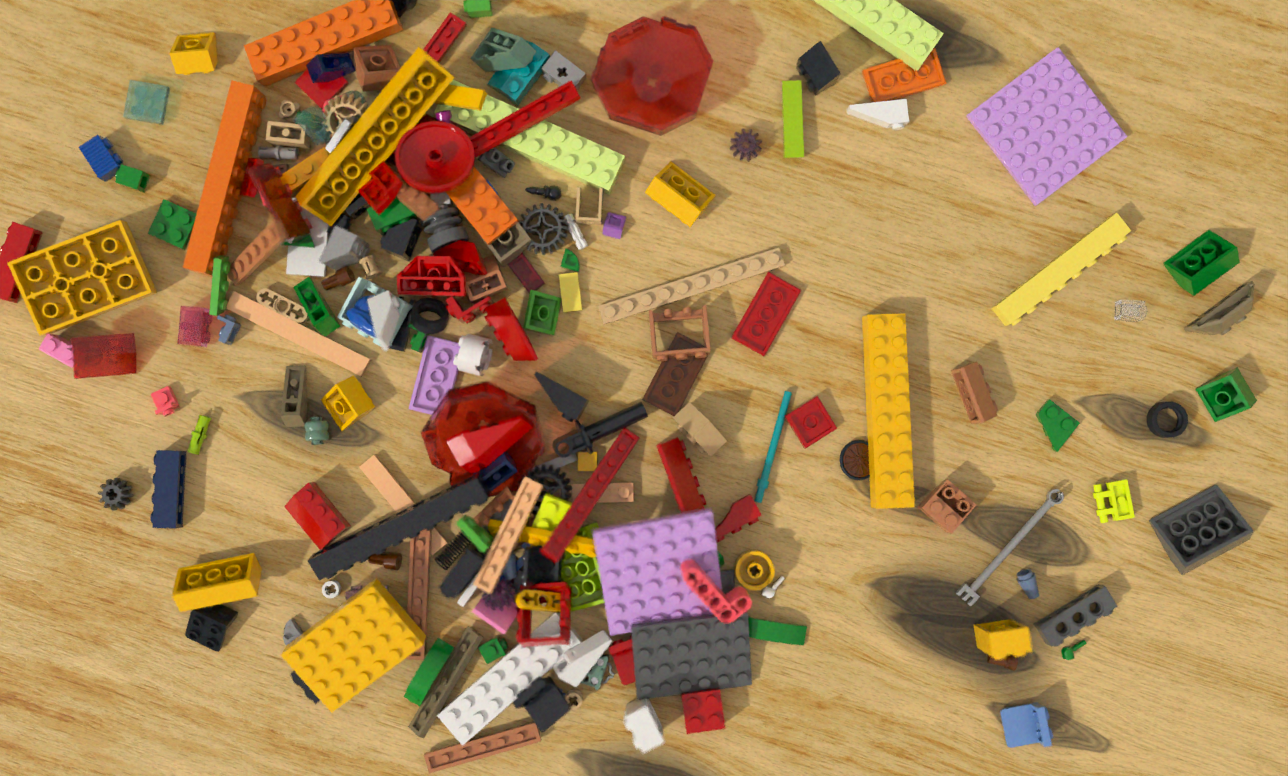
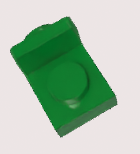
(418, 341)
(493, 649)

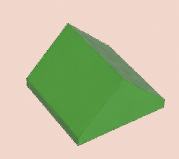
(542, 313)

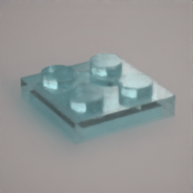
(146, 102)

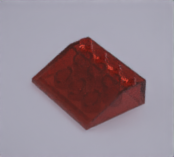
(279, 202)

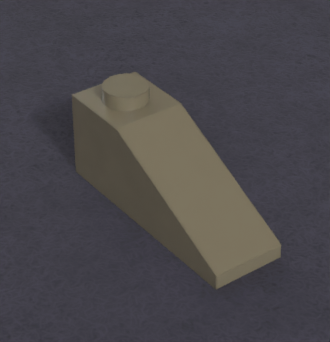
(294, 397)

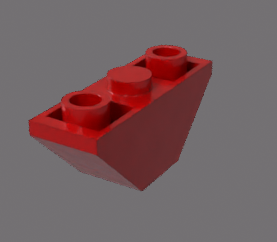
(466, 256)

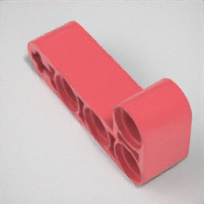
(706, 592)

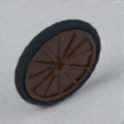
(855, 460)

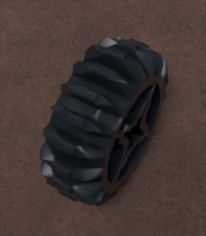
(553, 486)

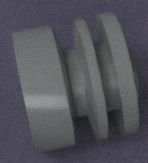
(444, 228)

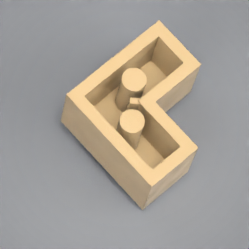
(699, 430)

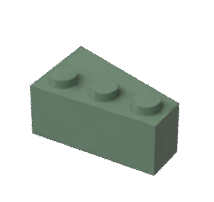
(502, 52)

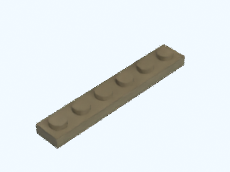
(445, 682)

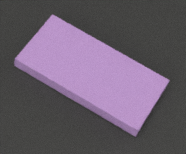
(435, 374)

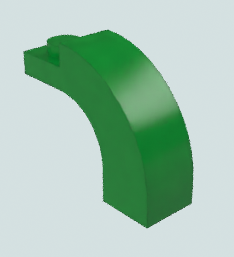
(428, 671)

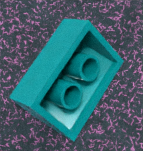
(517, 82)

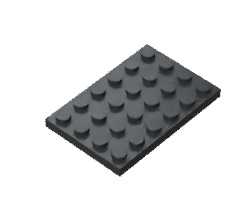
(690, 655)

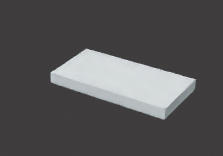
(305, 260)

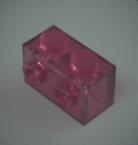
(194, 326)

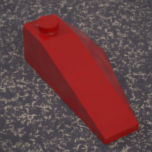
(482, 447)

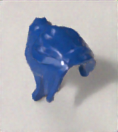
(361, 316)

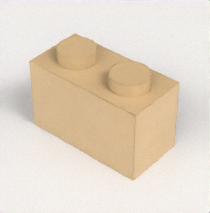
(287, 135)

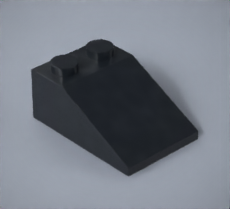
(565, 400)

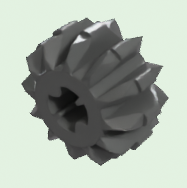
(111, 500)

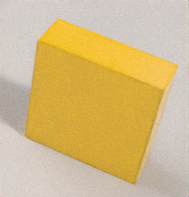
(587, 461)

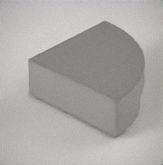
(291, 631)

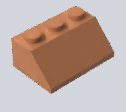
(975, 393)

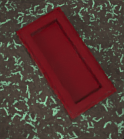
(526, 273)

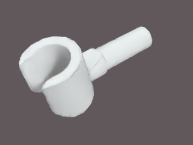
(769, 592)

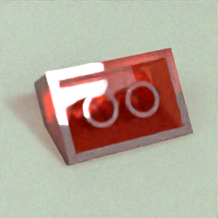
(103, 355)

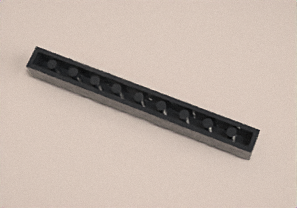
(400, 526)

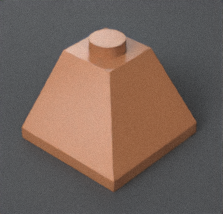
(375, 66)

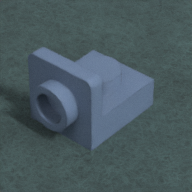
(229, 331)

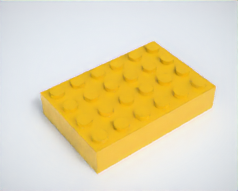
(82, 277)
(354, 645)

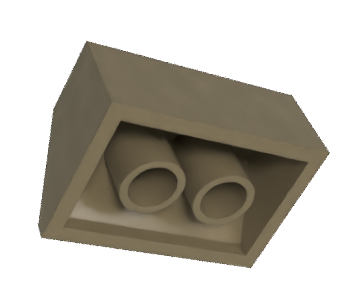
(510, 244)

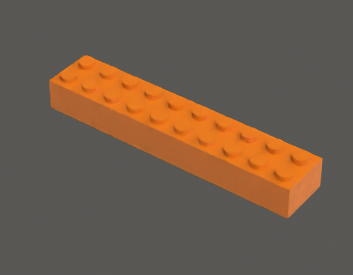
(225, 177)

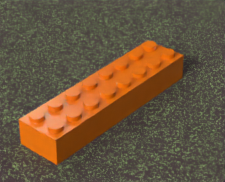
(327, 33)

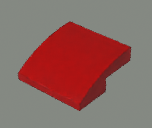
(381, 188)

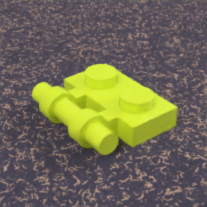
(1119, 499)

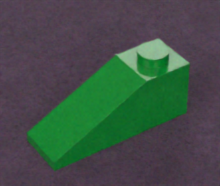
(316, 307)

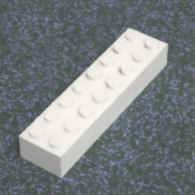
(503, 681)

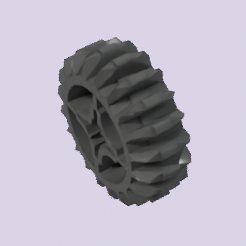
(551, 228)

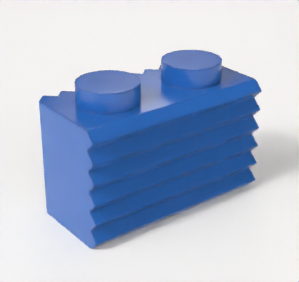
(101, 157)

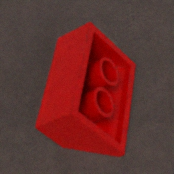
(510, 331)
(317, 515)

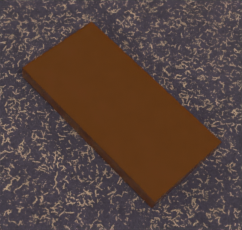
(674, 378)

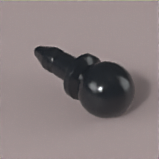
(552, 192)

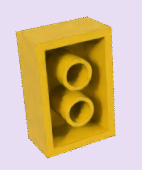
(1003, 638)

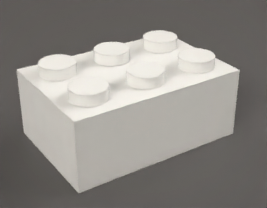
(644, 723)

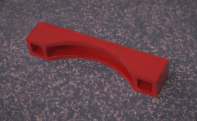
(740, 513)

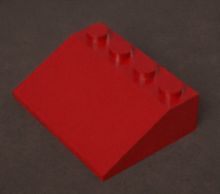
(680, 476)

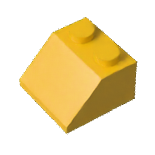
(194, 53)
(347, 402)

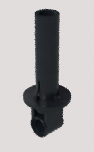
(584, 436)

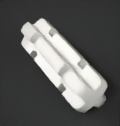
(575, 232)

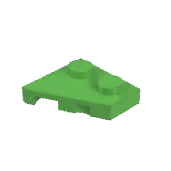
(475, 533)

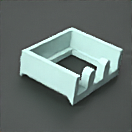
(357, 292)

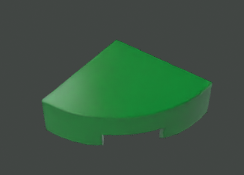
(570, 261)

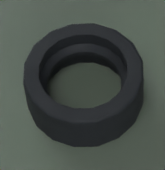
(430, 305)
(1182, 419)

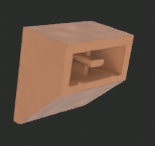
(482, 286)
(947, 506)

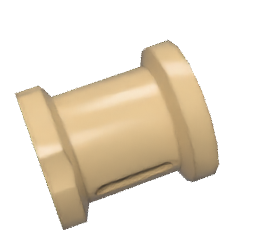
(370, 266)
(572, 693)

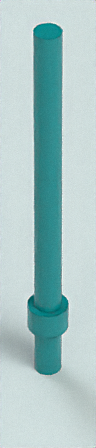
(763, 482)

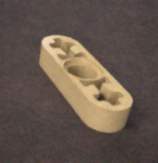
(273, 295)

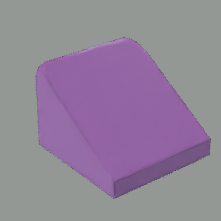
(614, 225)

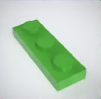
(219, 285)

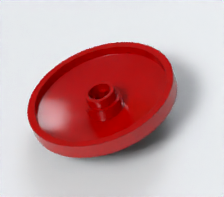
(435, 157)

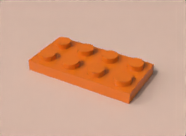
(483, 207)

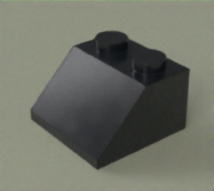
(818, 69)
(402, 239)

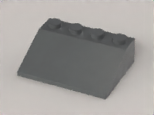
(1200, 529)

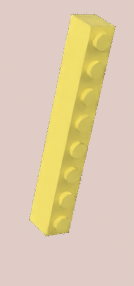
(1061, 269)

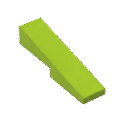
(792, 119)

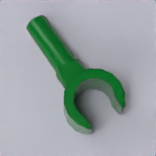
(1067, 652)

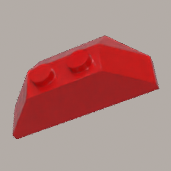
(432, 277)

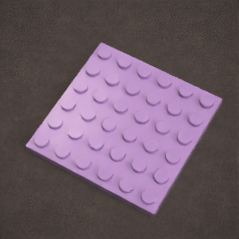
(1046, 126)
(642, 568)

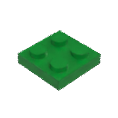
(173, 224)

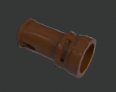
(1009, 662)

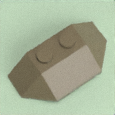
(1225, 313)

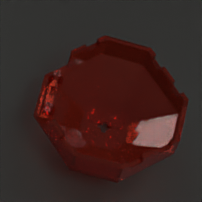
(658, 51)
(463, 410)

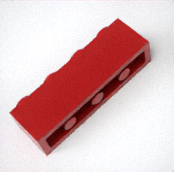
(19, 243)

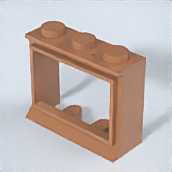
(686, 314)
(496, 505)

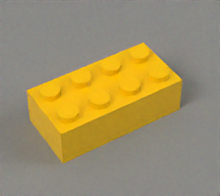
(217, 582)

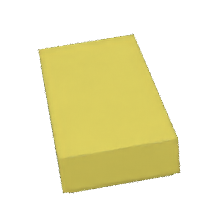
(570, 292)

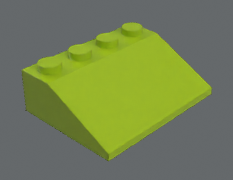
(582, 574)

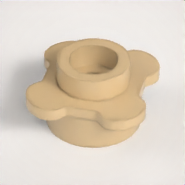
(285, 105)

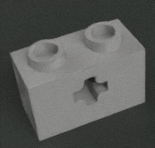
(559, 64)

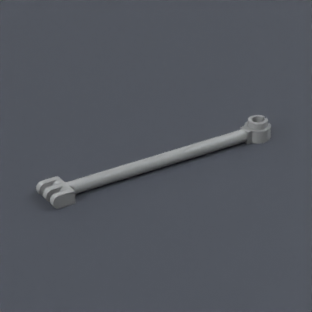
(970, 591)

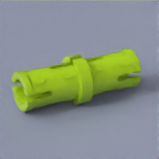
(199, 434)

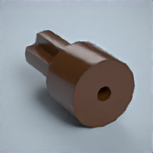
(342, 277)
(389, 560)

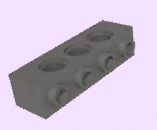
(1048, 625)

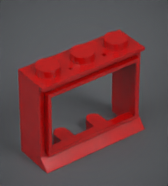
(524, 617)

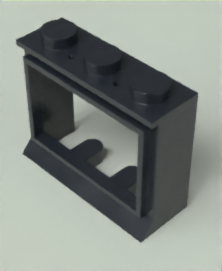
(463, 572)

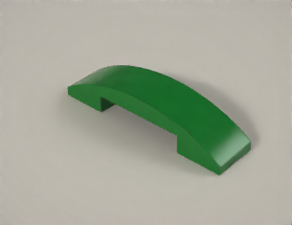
(776, 631)

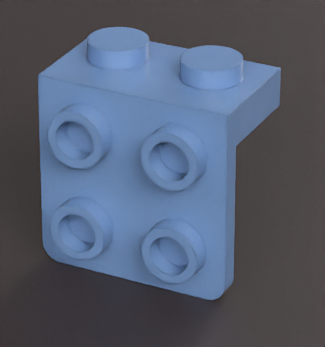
(1026, 725)

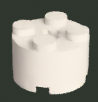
(473, 354)

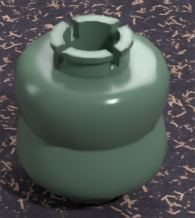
(316, 430)

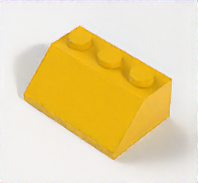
(680, 193)

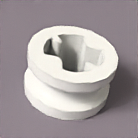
(325, 591)

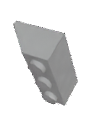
(343, 249)

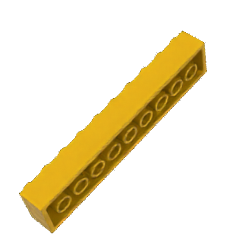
(374, 136)
(888, 411)

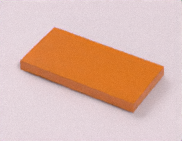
(898, 80)

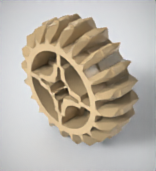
(336, 106)

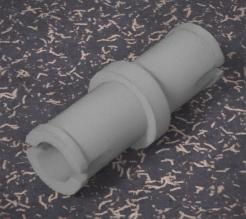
(278, 152)

